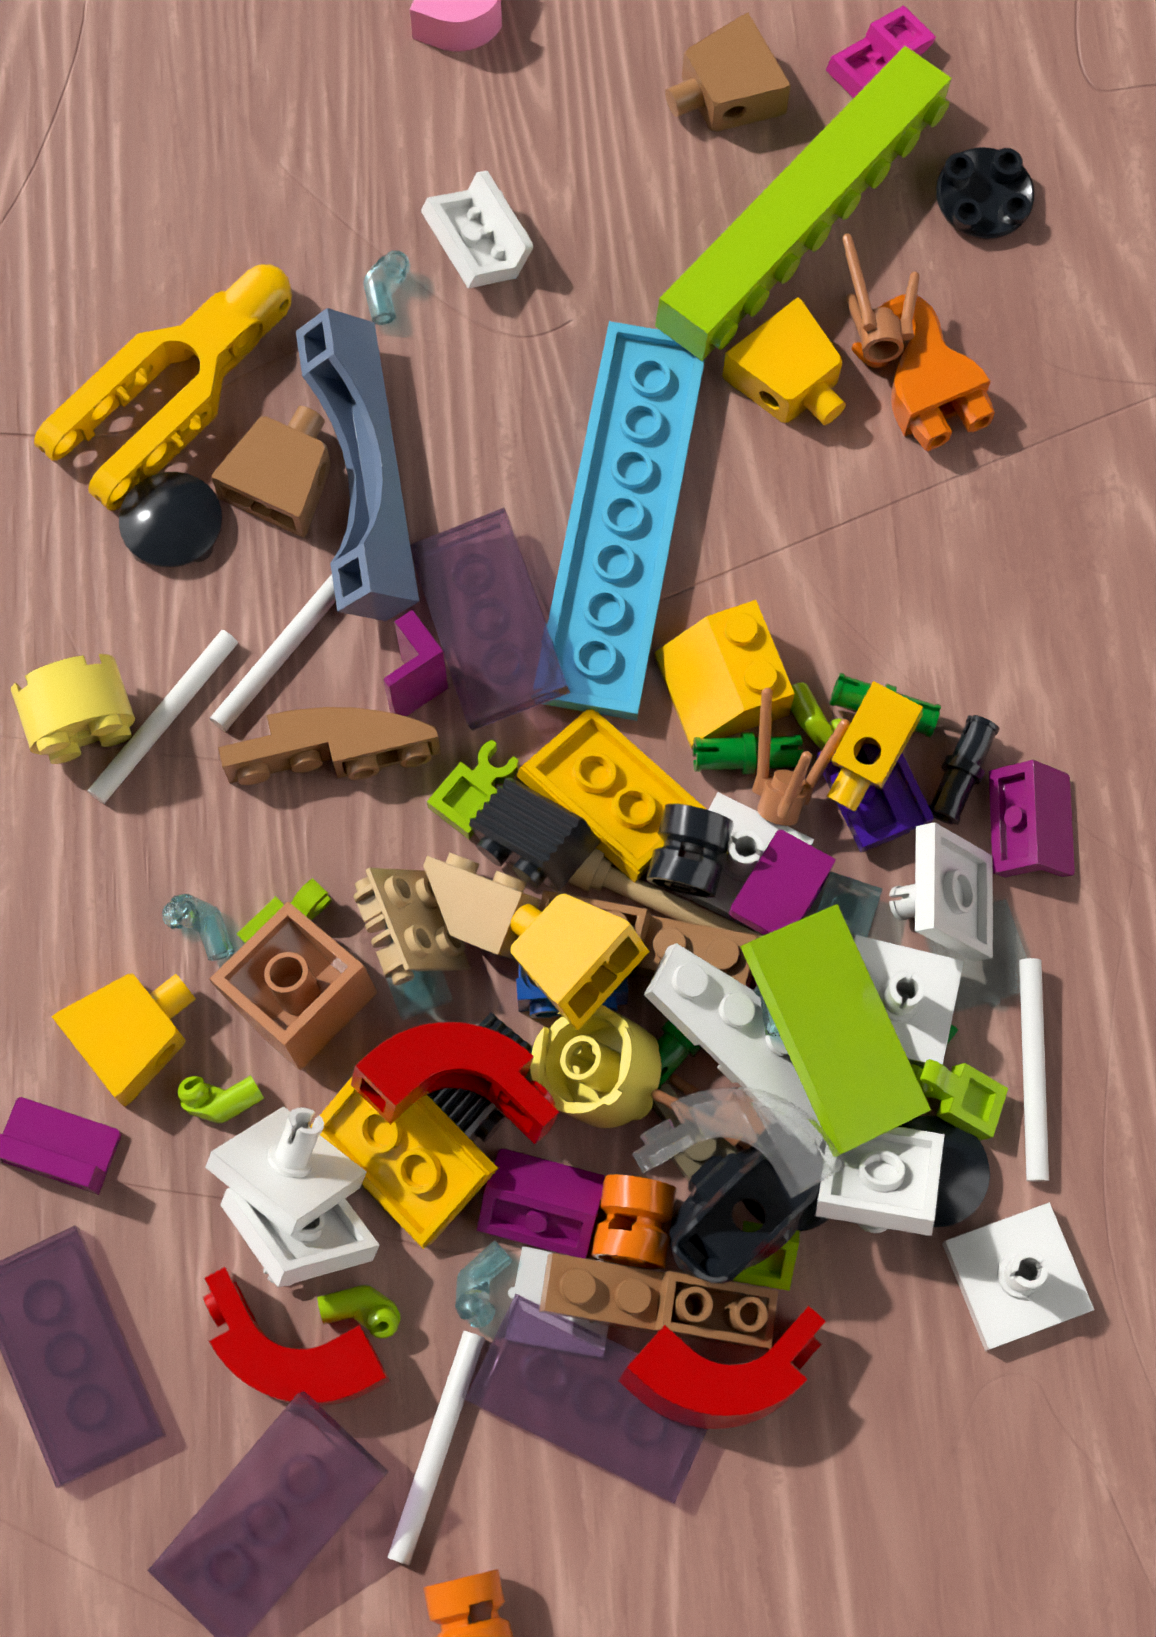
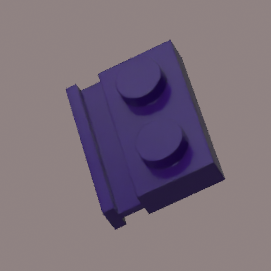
(884, 812)

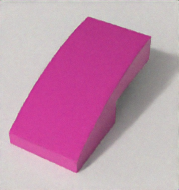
(884, 39)

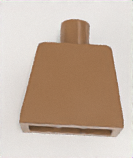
(731, 78)
(277, 471)

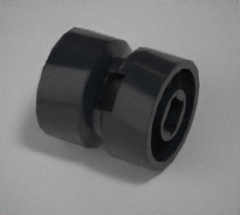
(697, 833)

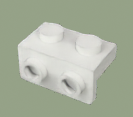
(479, 232)

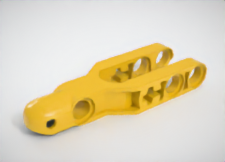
(220, 337)

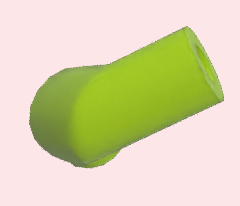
(810, 716)

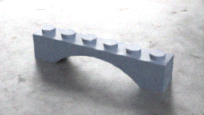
(344, 370)

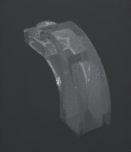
(770, 1123)

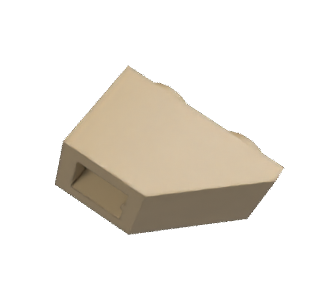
(476, 906)

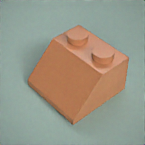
(294, 985)

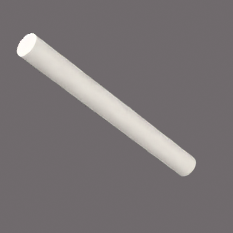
(275, 656)
(162, 716)
(1034, 1070)
(436, 1448)

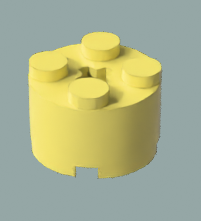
(73, 707)
(600, 1070)

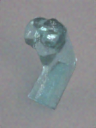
(381, 284)
(203, 917)
(474, 1285)

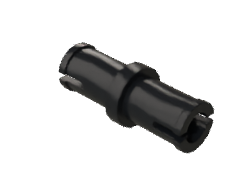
(963, 769)

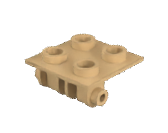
(416, 929)

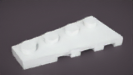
(726, 1022)

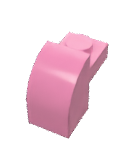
(455, 23)

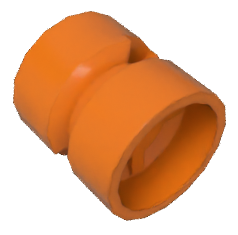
(648, 1206)
(471, 1596)

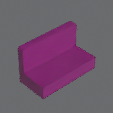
(423, 669)
(1031, 820)
(782, 884)
(58, 1145)
(541, 1203)

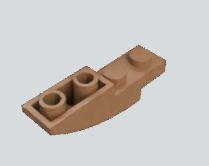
(350, 736)
(711, 944)
(650, 1299)

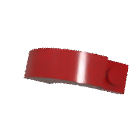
(455, 1057)
(327, 1373)
(716, 1395)

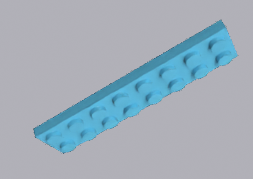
(623, 518)

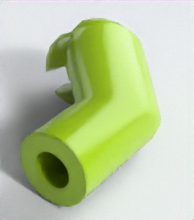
(216, 1103)
(365, 1306)

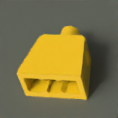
(788, 366)
(881, 720)
(575, 953)
(127, 1031)

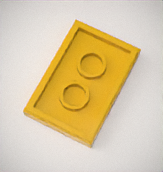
(610, 786)
(415, 1167)

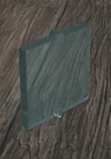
(992, 978)

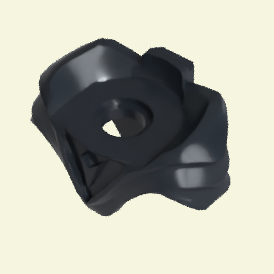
(703, 1228)

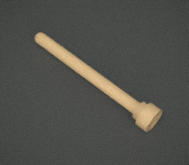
(599, 873)

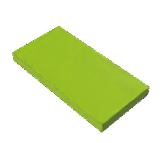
(835, 1029)

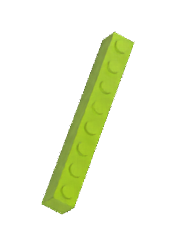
(803, 204)

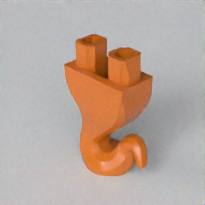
(934, 381)

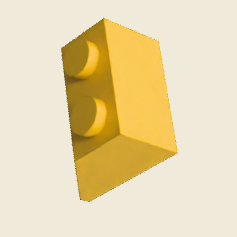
(720, 672)

